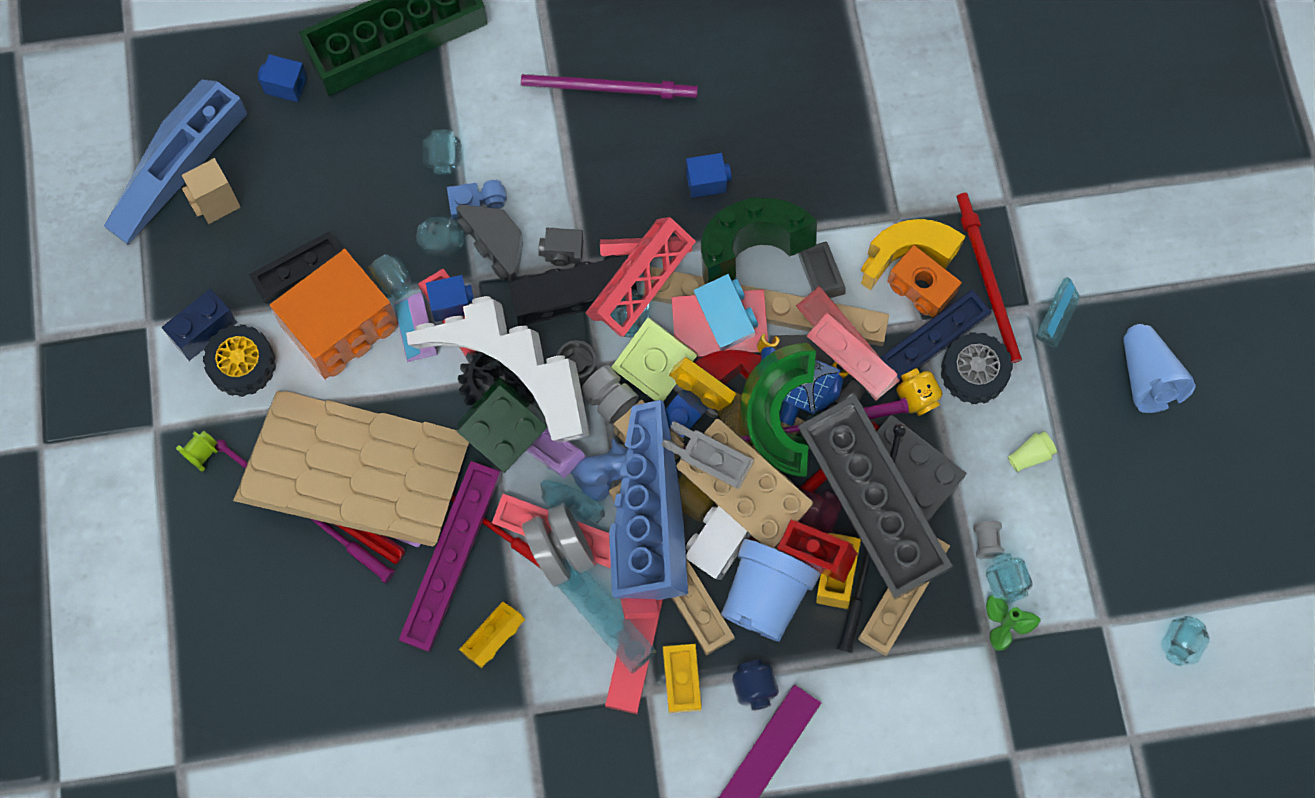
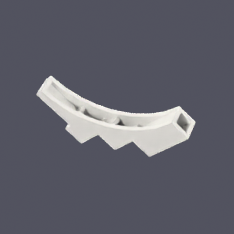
(552, 384)

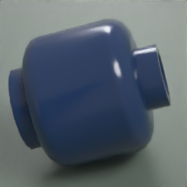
(755, 684)

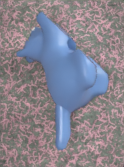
(597, 472)

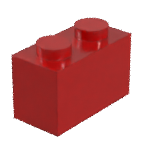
(819, 550)

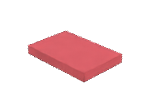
(695, 332)

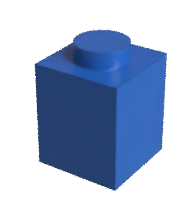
(282, 78)
(707, 175)
(448, 297)
(685, 410)

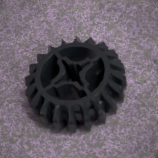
(476, 369)

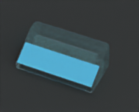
(1059, 313)

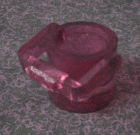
(823, 512)

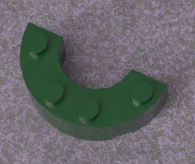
(753, 224)

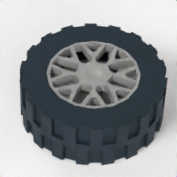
(976, 368)

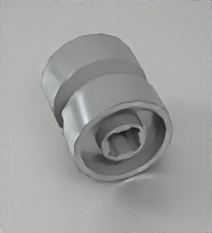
(611, 397)

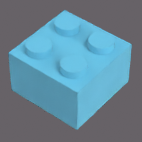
(725, 312)

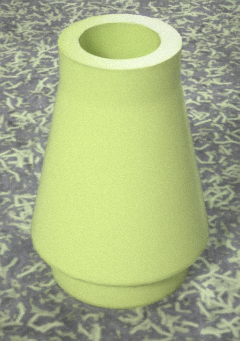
(1034, 451)

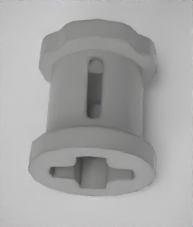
(988, 539)

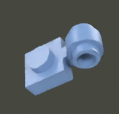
(492, 195)

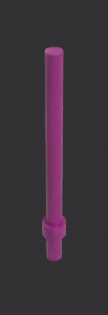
(666, 89)

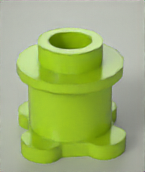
(198, 449)

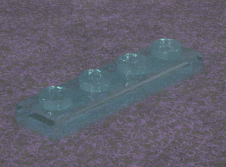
(607, 620)

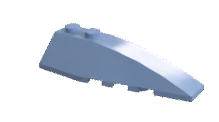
(648, 523)

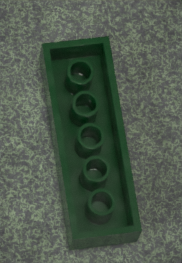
(384, 35)

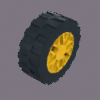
(239, 360)

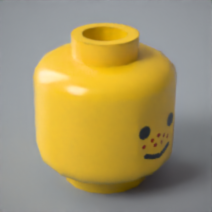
(920, 391)

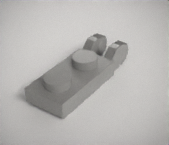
(711, 456)

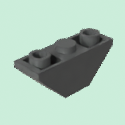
(494, 237)

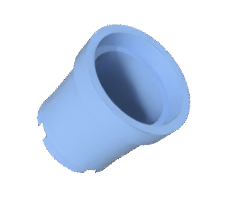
(767, 589)

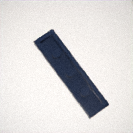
(937, 334)

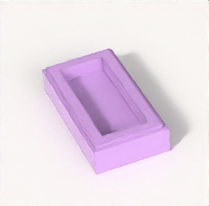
(557, 456)

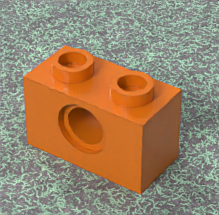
(918, 266)

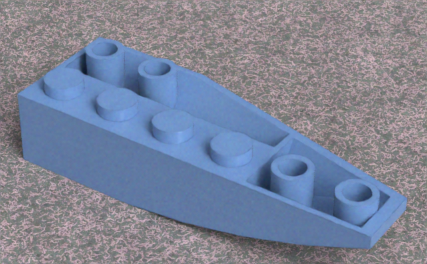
(178, 146)

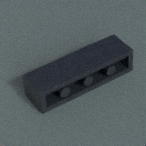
(562, 291)

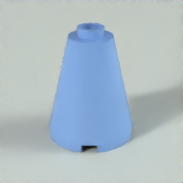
(1154, 371)

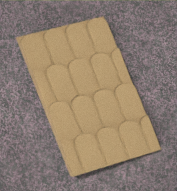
(353, 468)

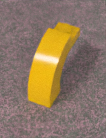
(930, 236)

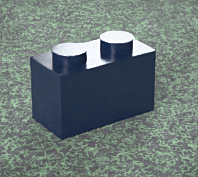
(198, 323)

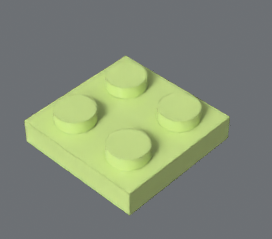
(651, 358)

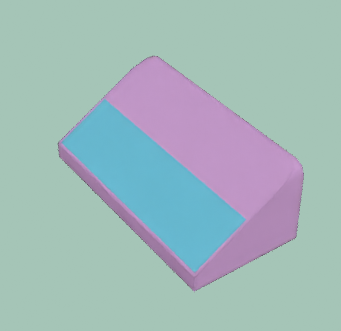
(409, 314)

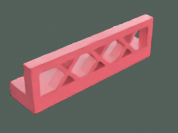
(632, 268)

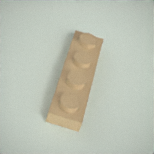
(891, 617)

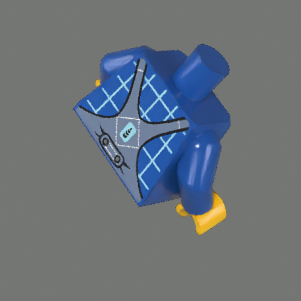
(809, 396)

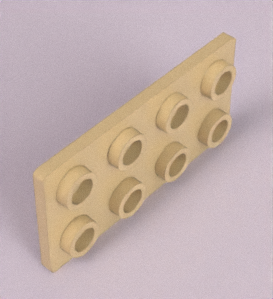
(765, 498)

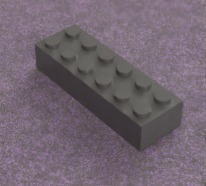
(875, 497)

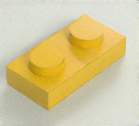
(702, 384)
(492, 634)
(682, 678)

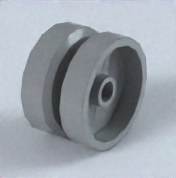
(558, 545)

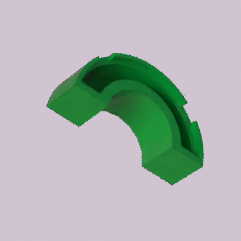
(762, 402)

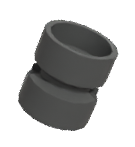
(583, 356)

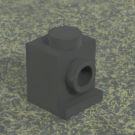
(562, 246)

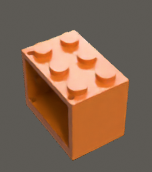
(335, 314)

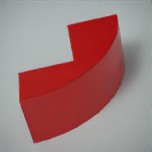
(727, 364)

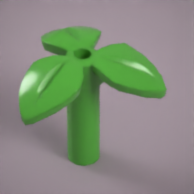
(1015, 619)

